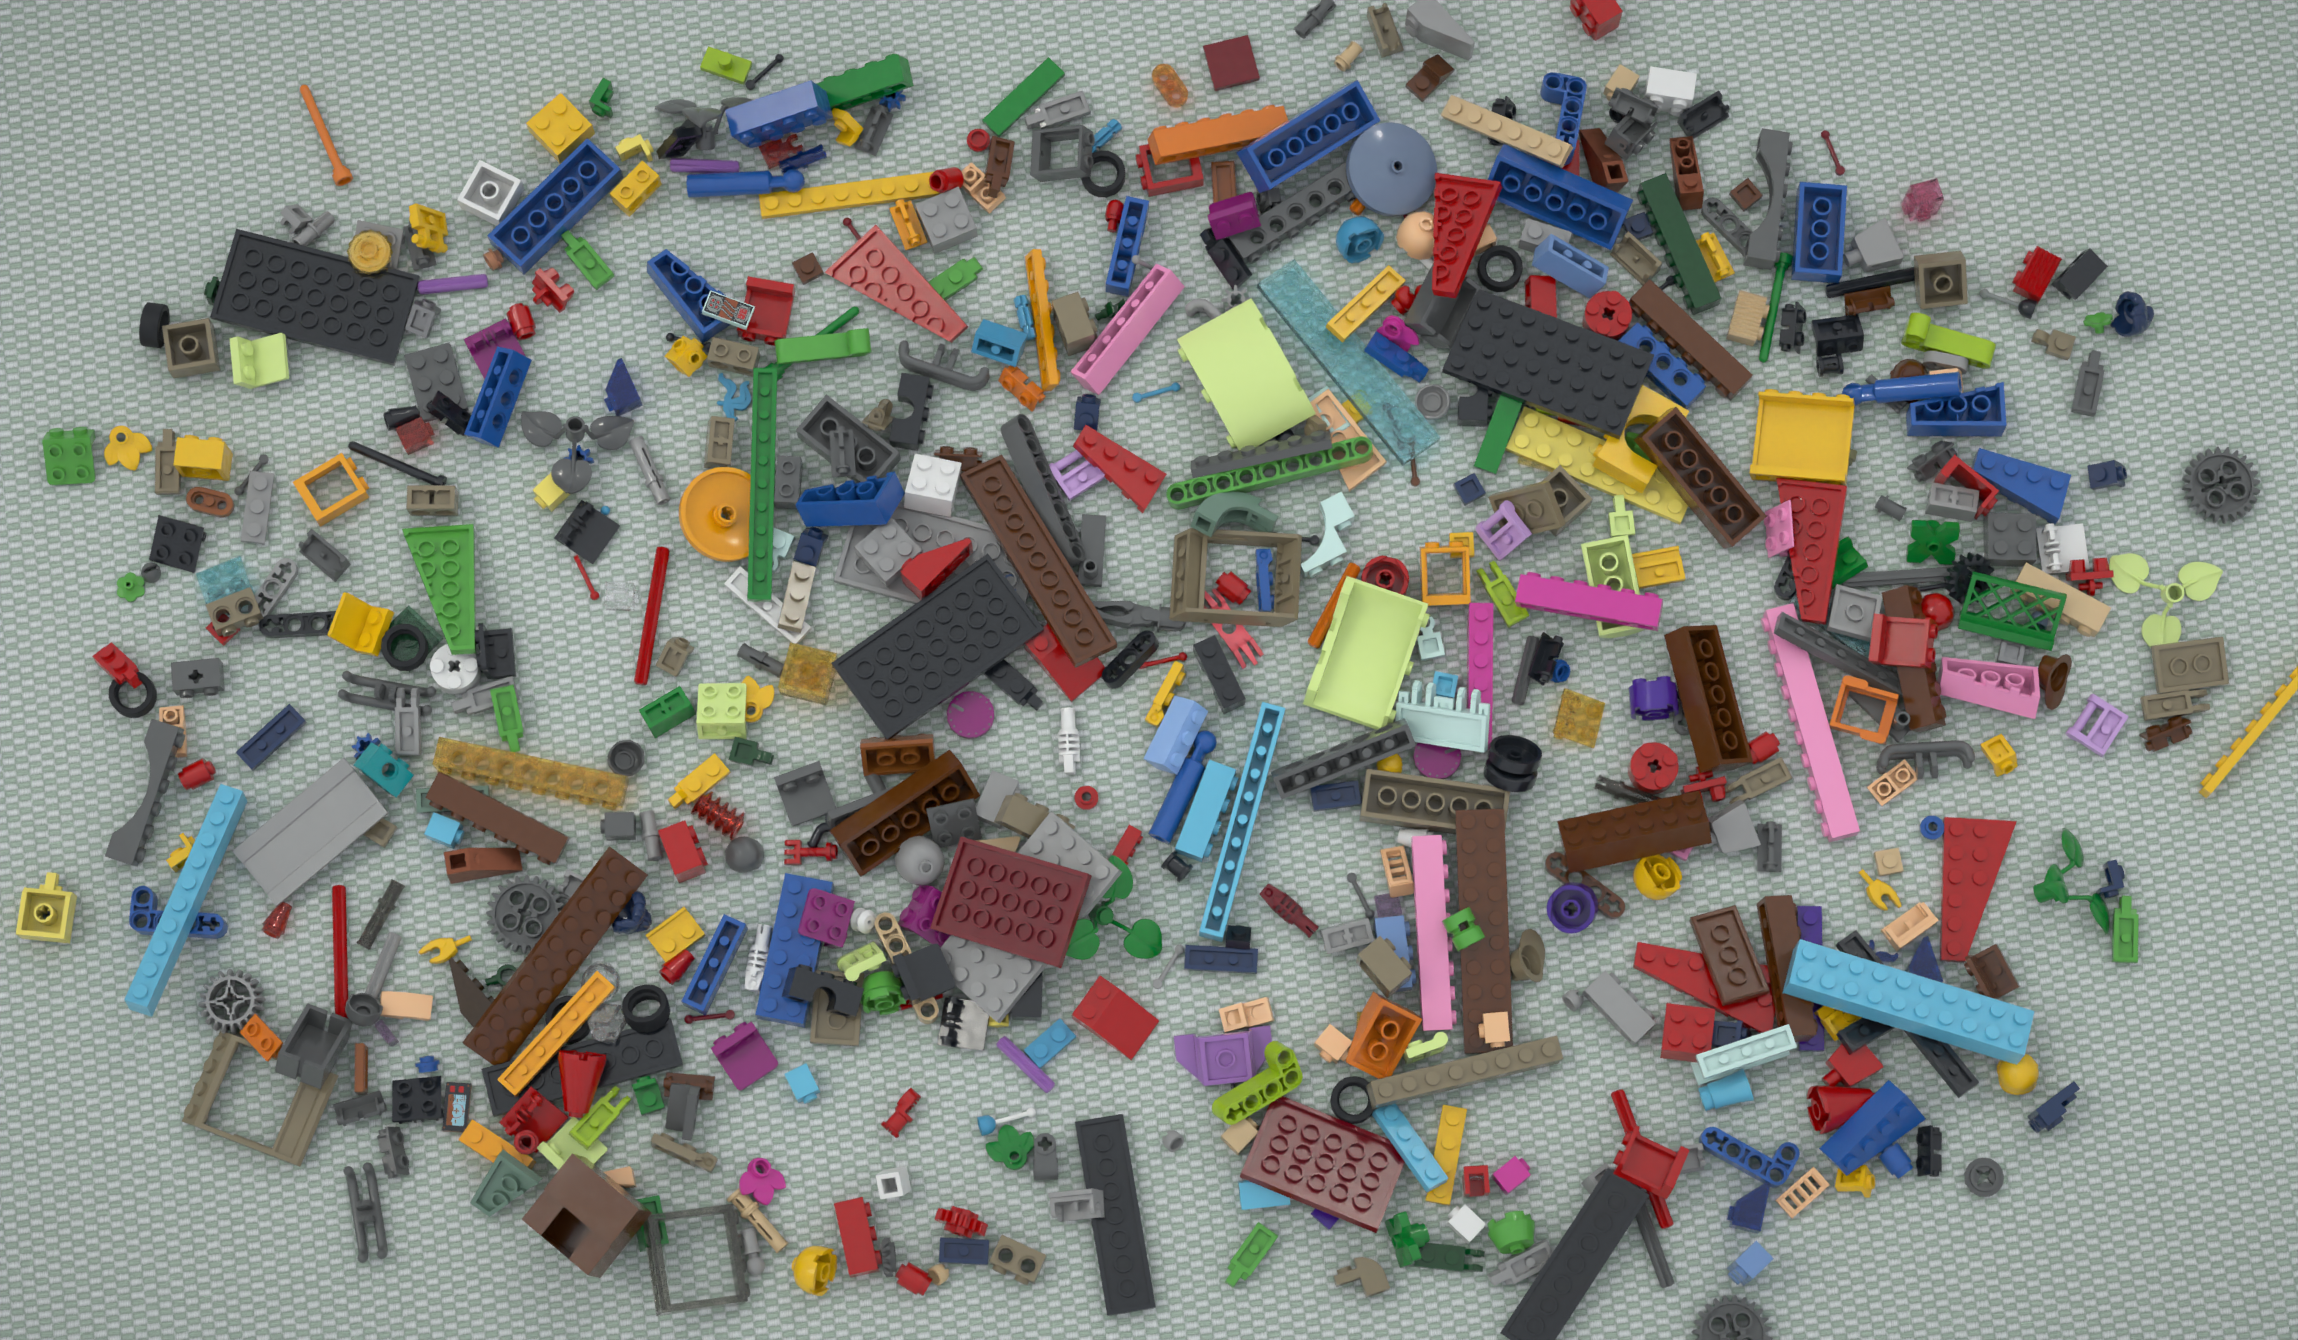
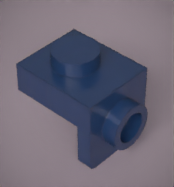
(1087, 412)
(2107, 474)
(810, 546)
(2114, 875)
(1728, 1032)

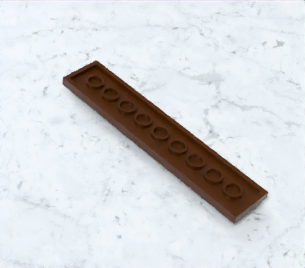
(1038, 561)
(1484, 890)
(555, 958)

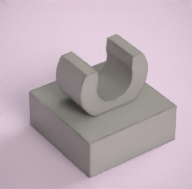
(296, 216)

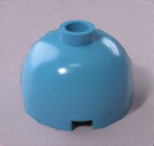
(1358, 238)

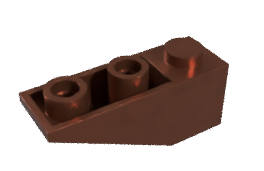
(1603, 162)
(1686, 173)
(481, 863)

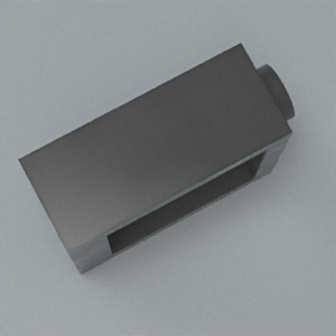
(1042, 152)

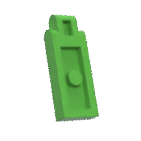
(956, 277)

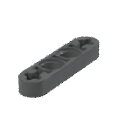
(1731, 236)

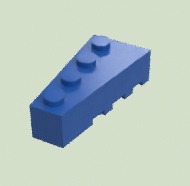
(685, 292)
(1970, 414)
(2024, 483)
(851, 502)
(1872, 1128)

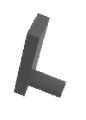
(1093, 542)
(1875, 709)
(843, 812)

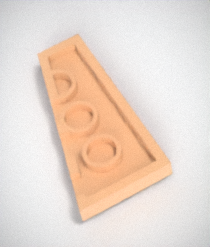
(1354, 474)

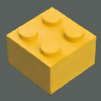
(560, 127)
(203, 458)

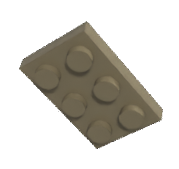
(1534, 506)
(2189, 664)
(833, 1028)

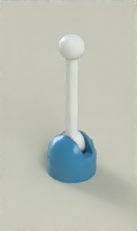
(988, 1124)

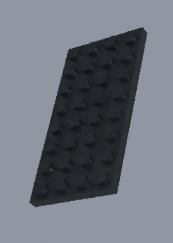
(314, 297)
(1548, 363)
(937, 647)

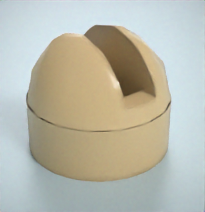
(938, 1274)

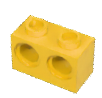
(635, 188)

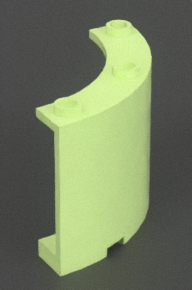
(1245, 376)
(1366, 654)

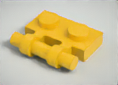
(428, 223)

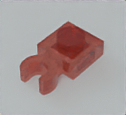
(778, 151)

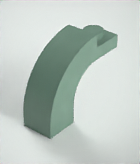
(1232, 507)

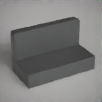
(682, 1109)

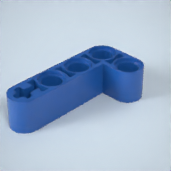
(1563, 95)
(153, 915)
(1746, 1152)

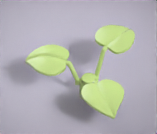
(2198, 580)

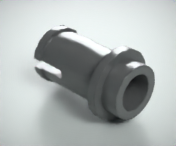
(1890, 507)

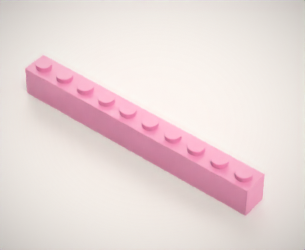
(1812, 731)

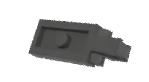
(2088, 386)

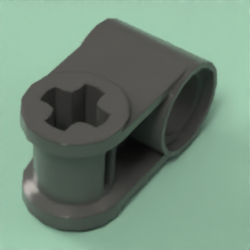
(1045, 1162)

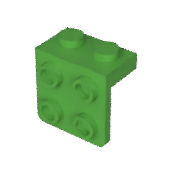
(69, 456)

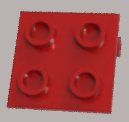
(534, 1114)

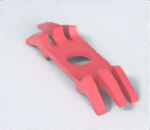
(1238, 638)

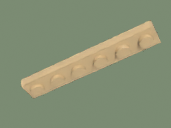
(1507, 131)

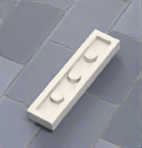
(767, 610)

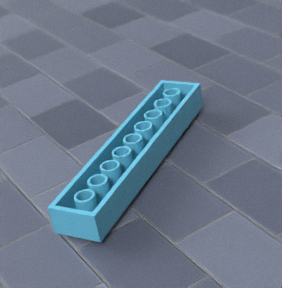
(1908, 1002)

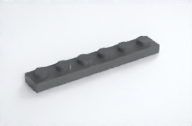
(1261, 454)
(1836, 654)

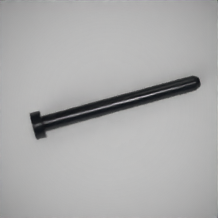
(396, 464)

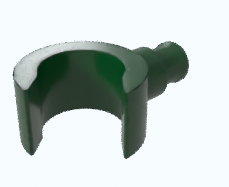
(1109, 310)
(497, 979)

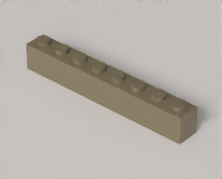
(1464, 1072)

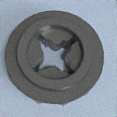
(1995, 1177)
(888, 1257)

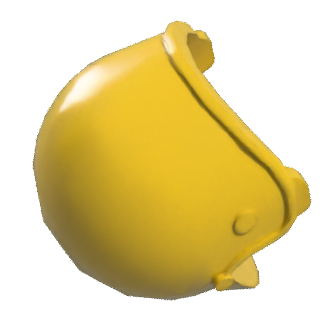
(2018, 1078)

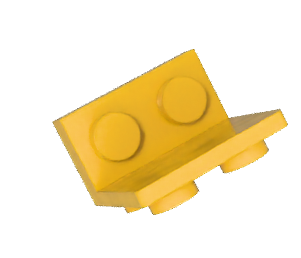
(360, 625)

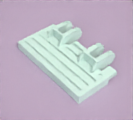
(1442, 725)

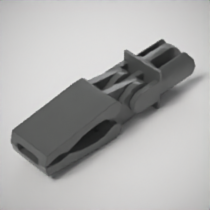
(1137, 615)

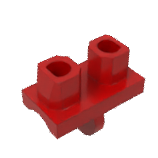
(548, 291)
(2078, 572)
(1714, 786)

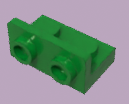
(1848, 562)

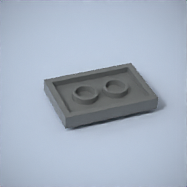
(434, 371)

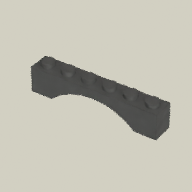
(1771, 155)
(162, 745)

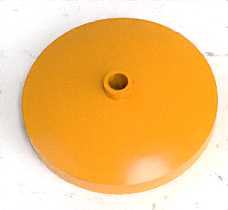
(700, 510)

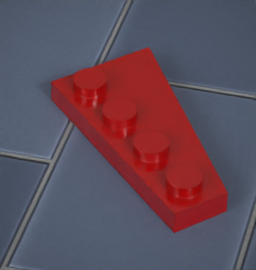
(1126, 470)

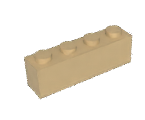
(2079, 609)

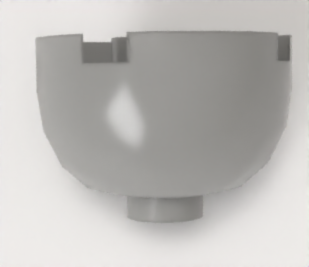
(919, 861)

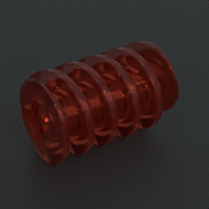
(719, 815)

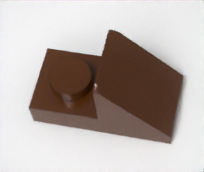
(1430, 77)

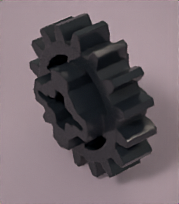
(1961, 575)

